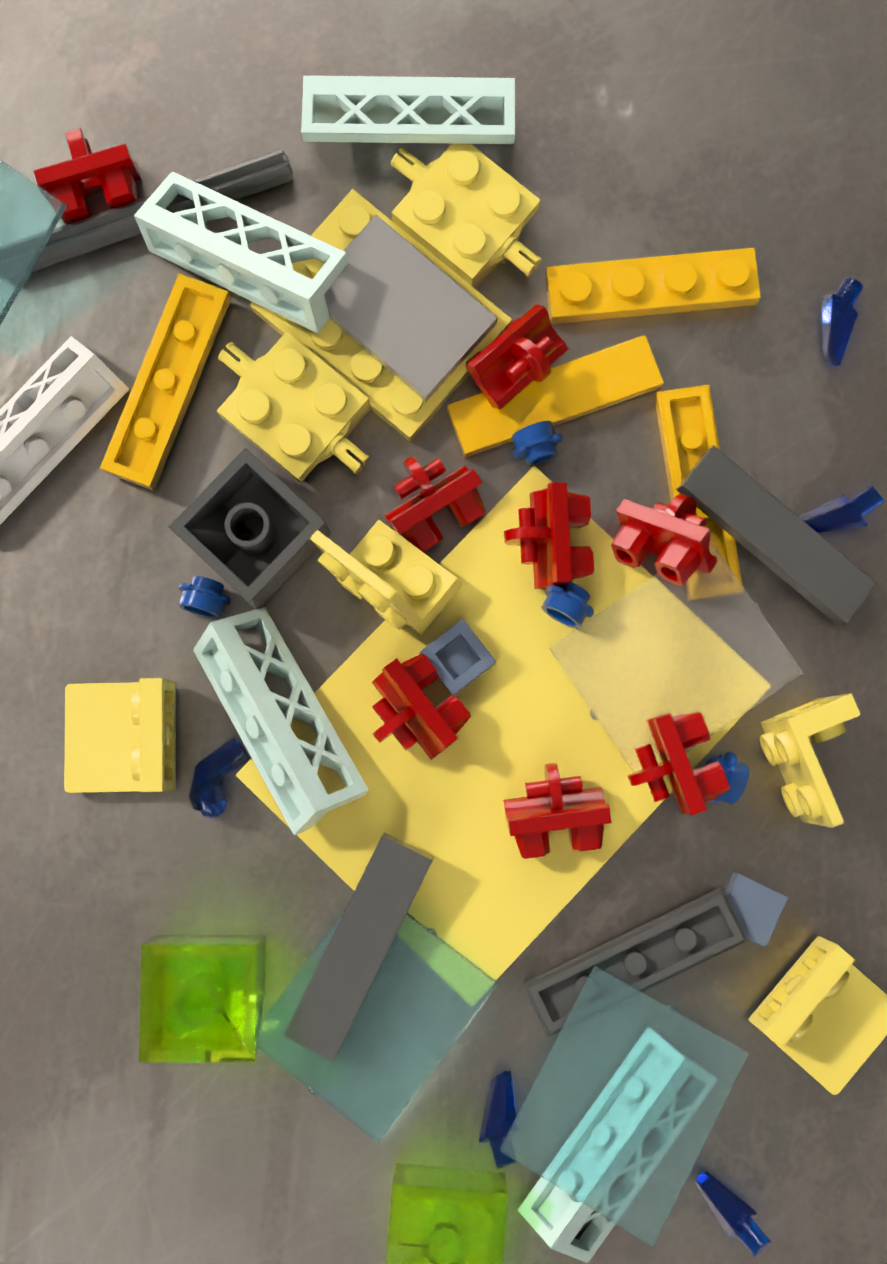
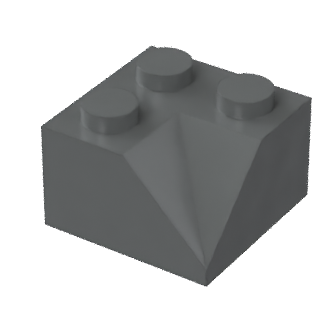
(250, 528)

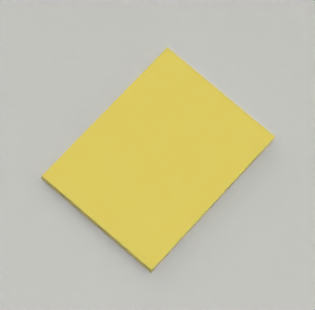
(521, 718)

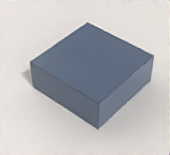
(458, 657)
(755, 907)

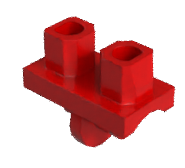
(517, 357)
(454, 490)
(668, 531)
(546, 536)
(410, 713)
(690, 786)
(557, 806)

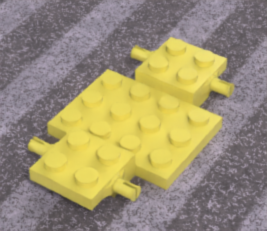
(320, 386)

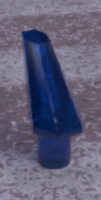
(839, 319)
(842, 512)
(499, 1117)
(733, 1213)

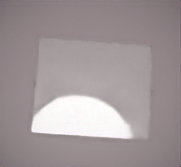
(675, 655)

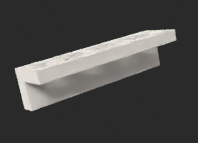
(51, 418)

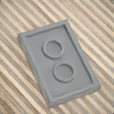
(405, 309)

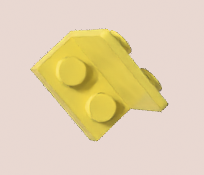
(391, 576)
(120, 736)
(789, 747)
(825, 1015)

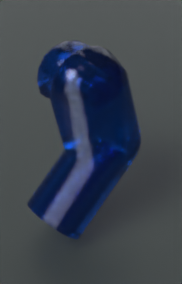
(209, 776)

